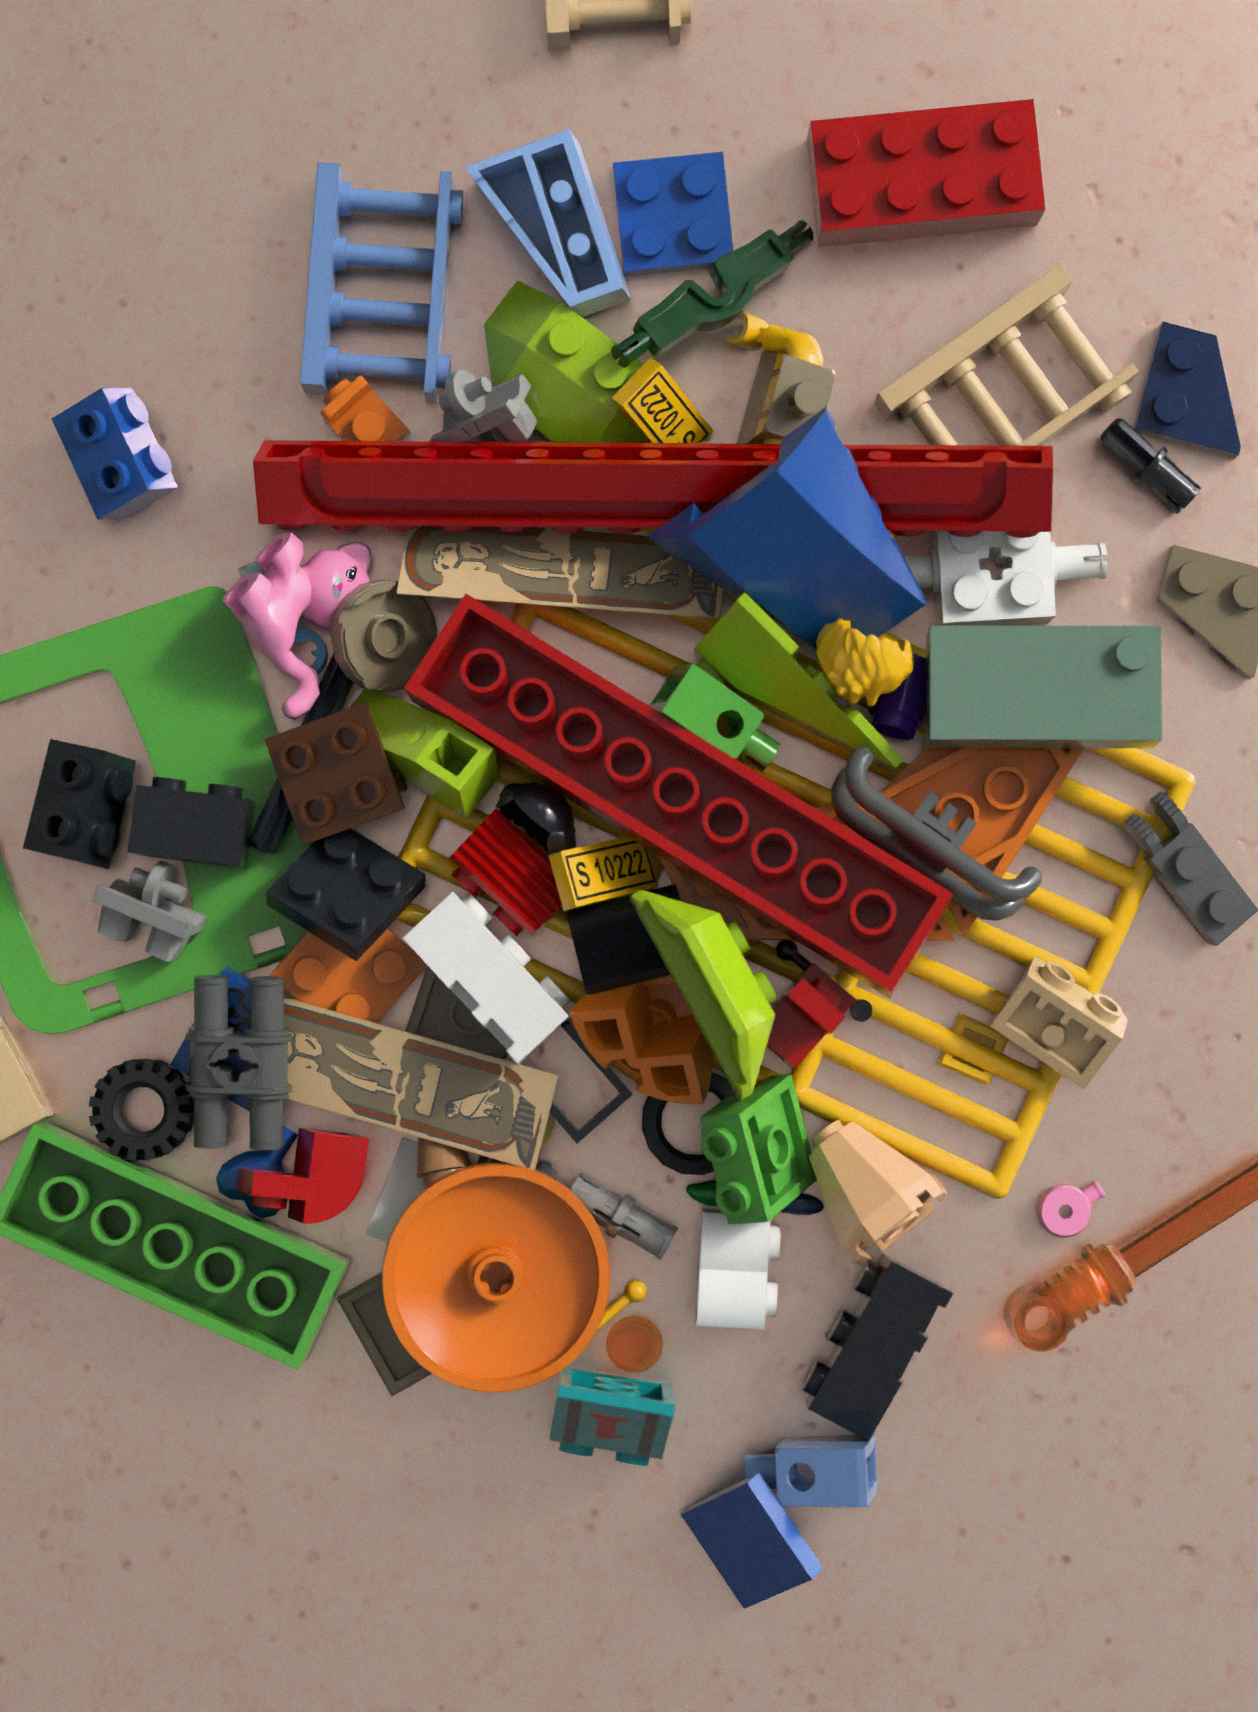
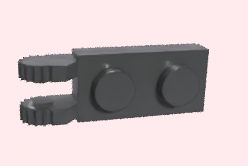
(1192, 872)

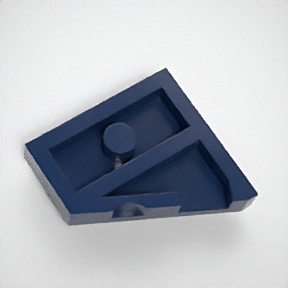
(1187, 393)

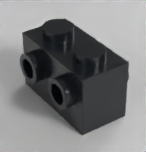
(80, 804)

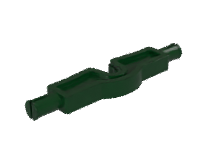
(693, 309)

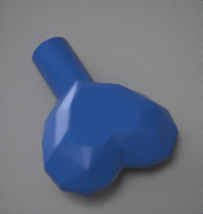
(256, 1159)

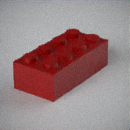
(925, 173)

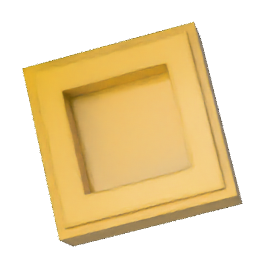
(980, 1033)

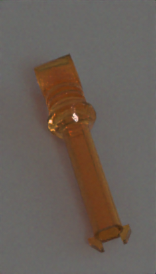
(1110, 1271)

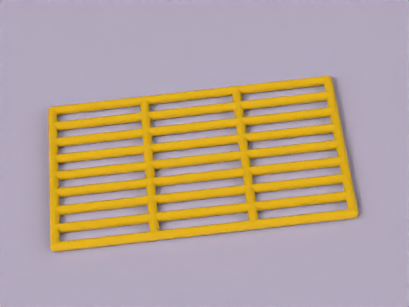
(1039, 1083)

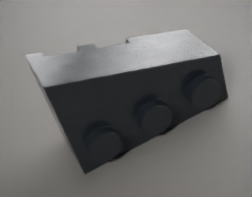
(874, 1345)

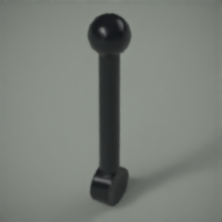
(788, 950)

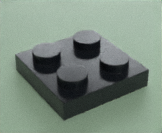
(346, 891)

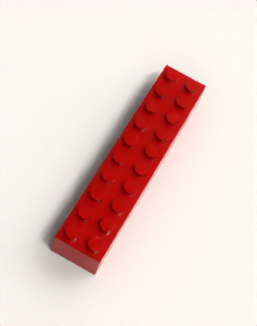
(679, 796)

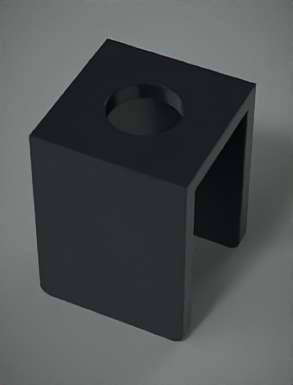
(578, 1134)

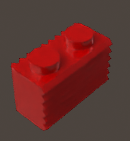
(509, 871)

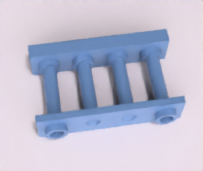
(333, 253)

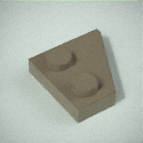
(1216, 602)

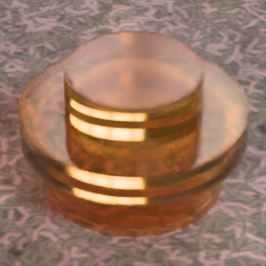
(634, 1343)

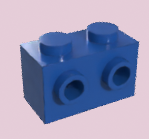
(115, 452)

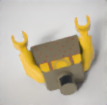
(787, 383)

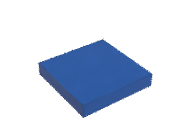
(752, 1541)

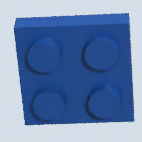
(672, 213)

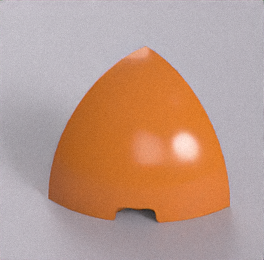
(649, 1038)

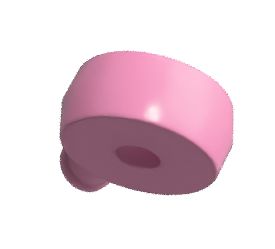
(1079, 1206)

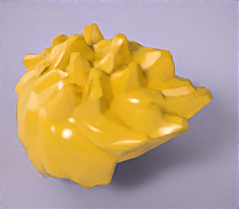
(861, 663)

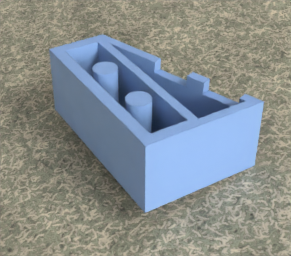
(557, 217)

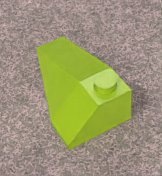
(759, 665)

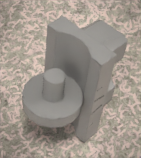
(476, 407)
(127, 904)

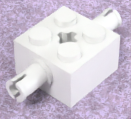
(1020, 593)

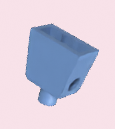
(841, 1466)

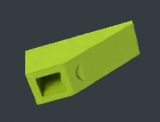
(433, 752)

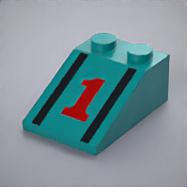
(612, 1415)

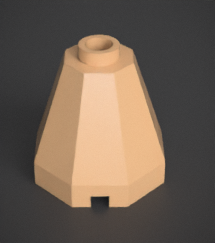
(870, 1189)

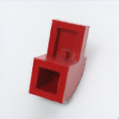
(806, 1014)
(323, 1181)

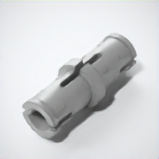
(623, 1217)

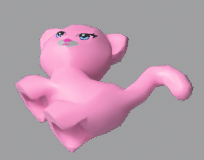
(274, 602)

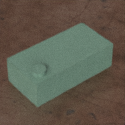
(1043, 686)

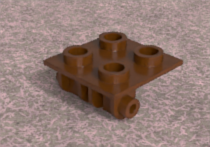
(335, 773)

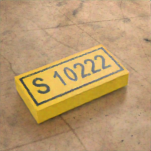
(660, 407)
(602, 872)

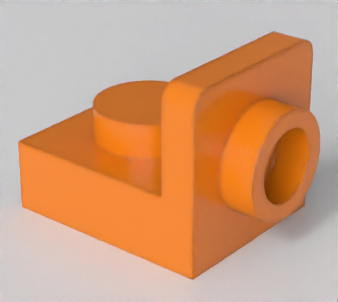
(360, 414)

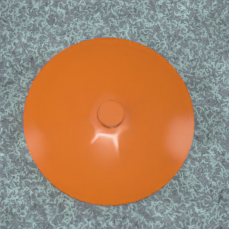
(495, 1277)

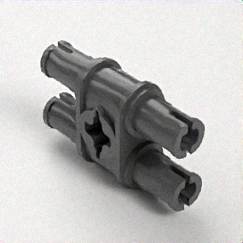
(217, 1080)

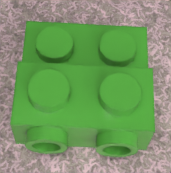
(758, 1151)

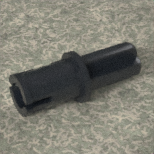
(1150, 465)

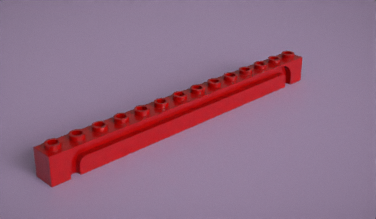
(627, 484)

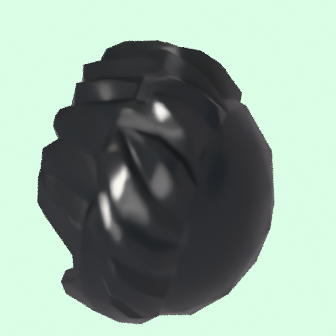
(541, 813)

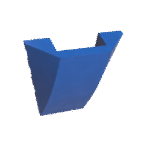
(802, 541)

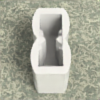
(734, 1272)

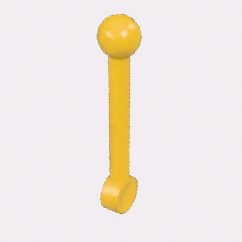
(634, 1292)

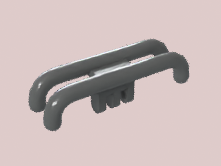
(927, 843)

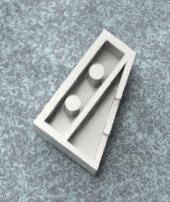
(488, 975)

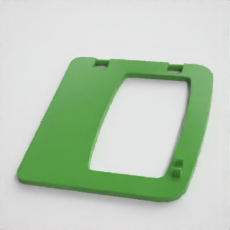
(202, 723)

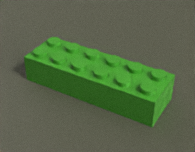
(169, 1244)

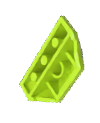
(564, 363)
(714, 981)

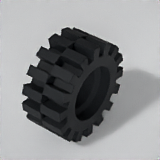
(108, 1116)

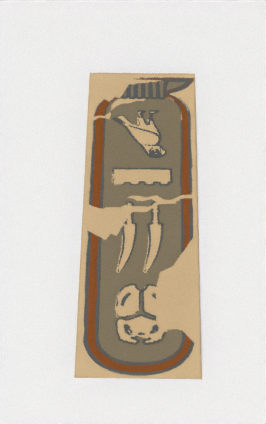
(555, 569)
(417, 1084)

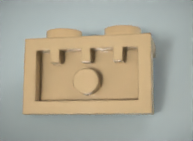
(1061, 1021)

